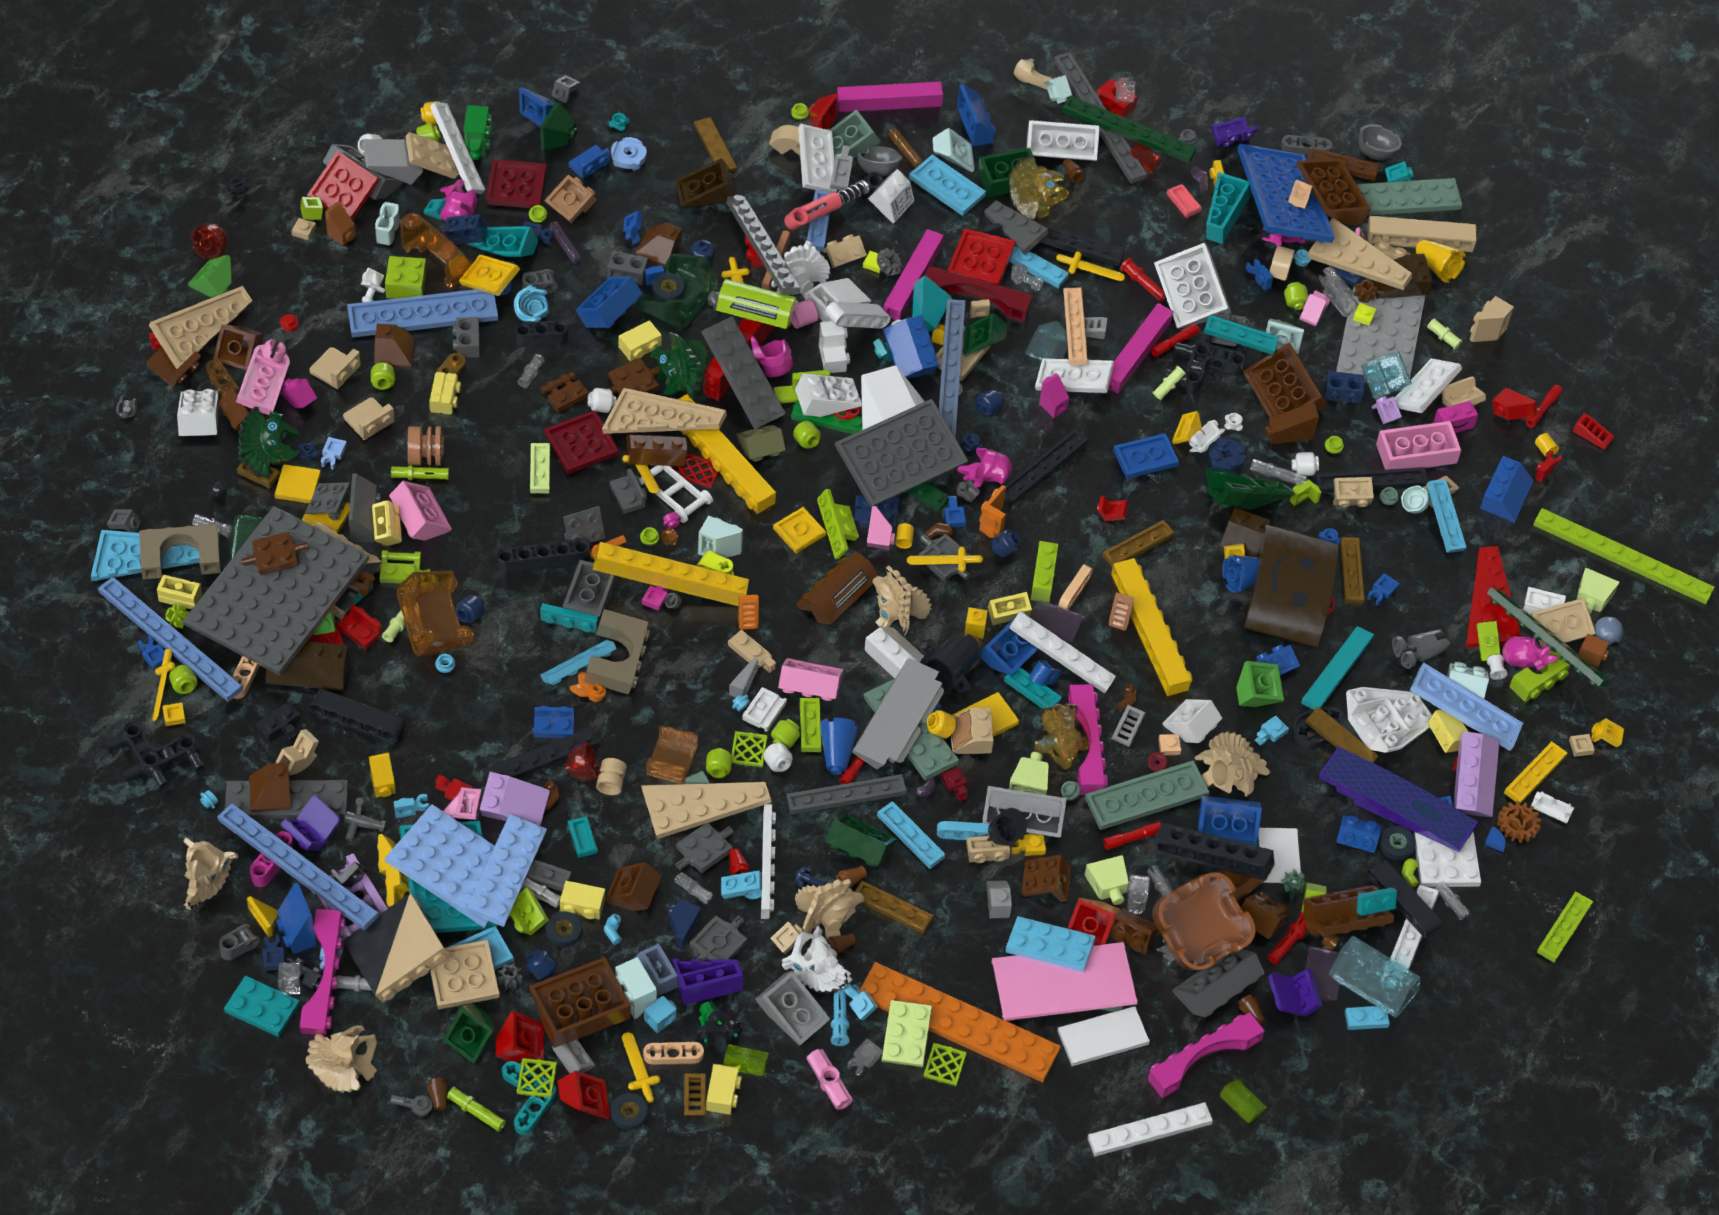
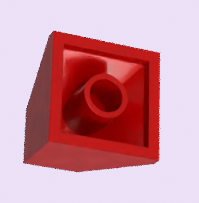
(824, 112)
(1094, 919)
(520, 1039)
(585, 1093)

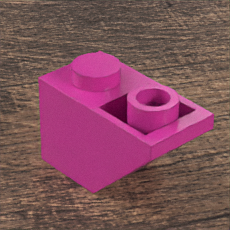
(297, 392)
(1053, 395)

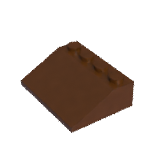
(1335, 190)
(1283, 382)
(580, 1002)

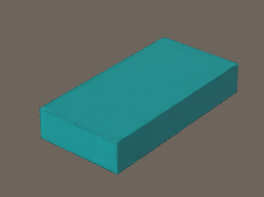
(582, 837)

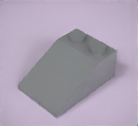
(390, 159)
(792, 1007)

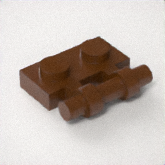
(567, 396)

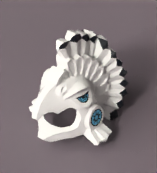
(819, 966)

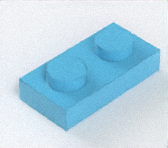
(1366, 1018)

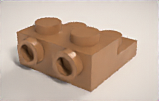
(571, 198)

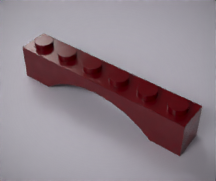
(1009, 301)

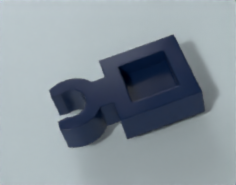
(540, 234)
(273, 954)

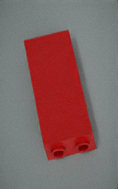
(715, 382)

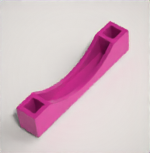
(1091, 771)
(316, 1011)
(1239, 1034)

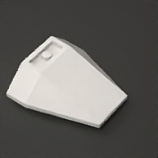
(886, 395)
(1386, 717)

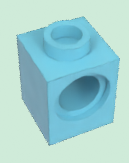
(660, 1014)

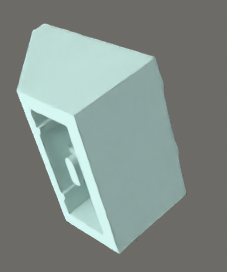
(720, 538)
(1473, 679)
(636, 986)

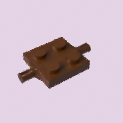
(634, 376)
(274, 553)

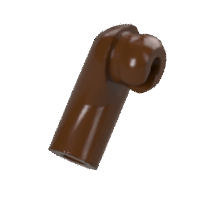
(941, 529)
(1130, 697)
(554, 794)

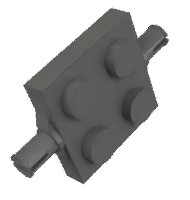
(943, 546)
(704, 847)
(719, 940)

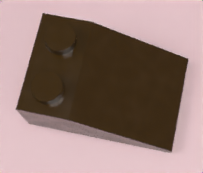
(706, 185)
(1418, 285)

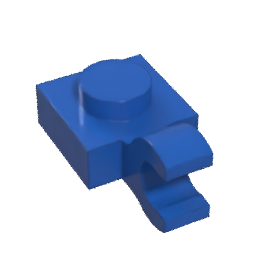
(631, 225)
(1263, 276)
(953, 514)

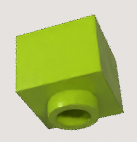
(311, 208)

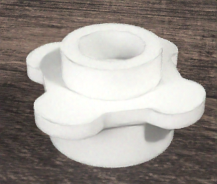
(1233, 422)

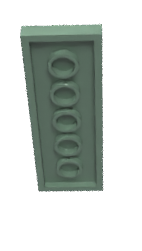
(1411, 196)
(929, 752)
(1146, 795)

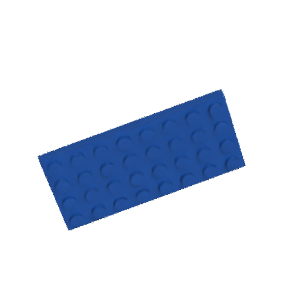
(1271, 179)

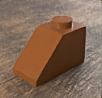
(339, 224)

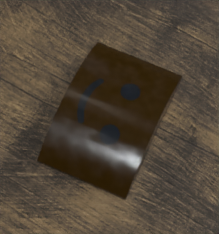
(1292, 586)

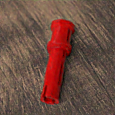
(1138, 275)
(1296, 932)

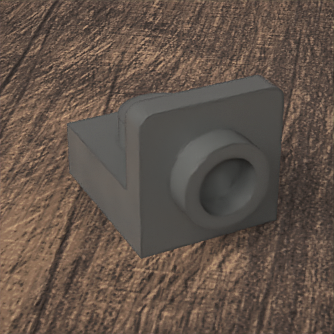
(563, 88)
(124, 520)

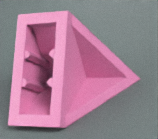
(465, 804)

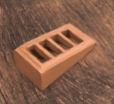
(1121, 613)

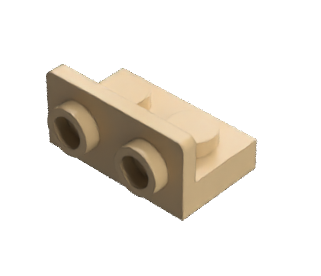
(1353, 491)

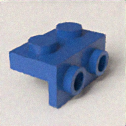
(1359, 833)

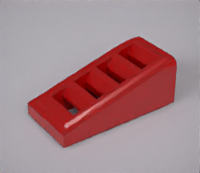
(1590, 423)

